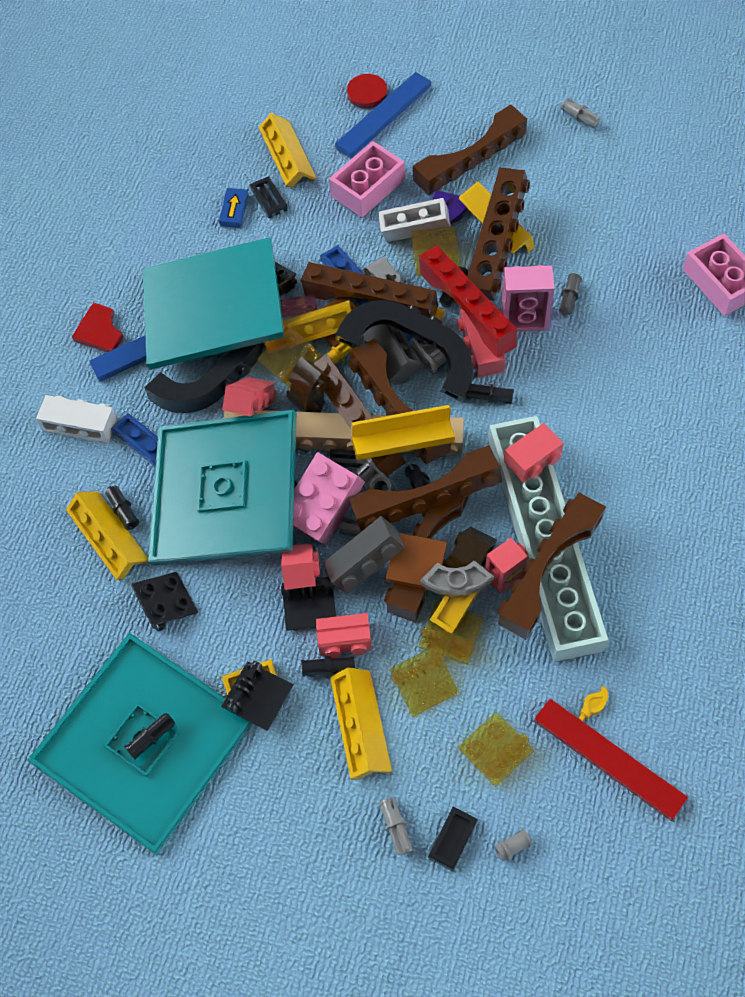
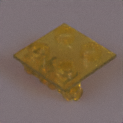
(426, 239)
(285, 353)
(456, 645)
(423, 681)
(496, 749)

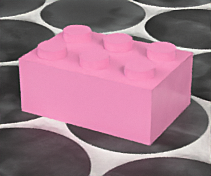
(367, 179)
(718, 272)
(528, 296)
(323, 497)

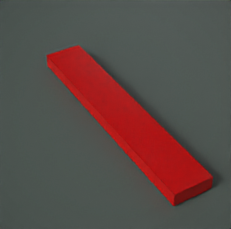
(611, 759)

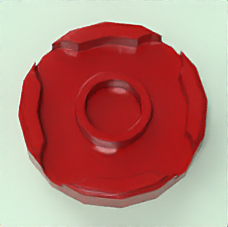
(366, 90)

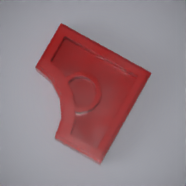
(97, 329)

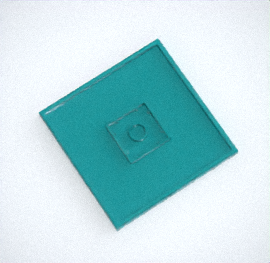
(211, 303)
(224, 488)
(162, 785)

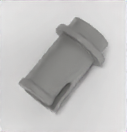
(512, 845)

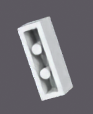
(400, 221)
(76, 418)

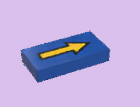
(233, 207)

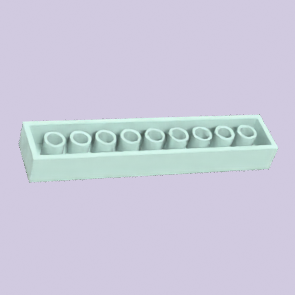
(565, 594)

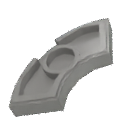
(457, 580)

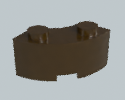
(307, 386)
(470, 547)

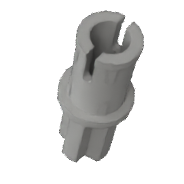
(580, 112)
(395, 826)

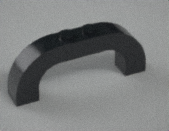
(418, 326)
(207, 390)

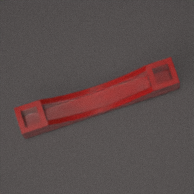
(489, 321)

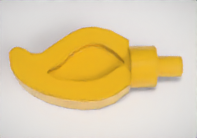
(594, 703)

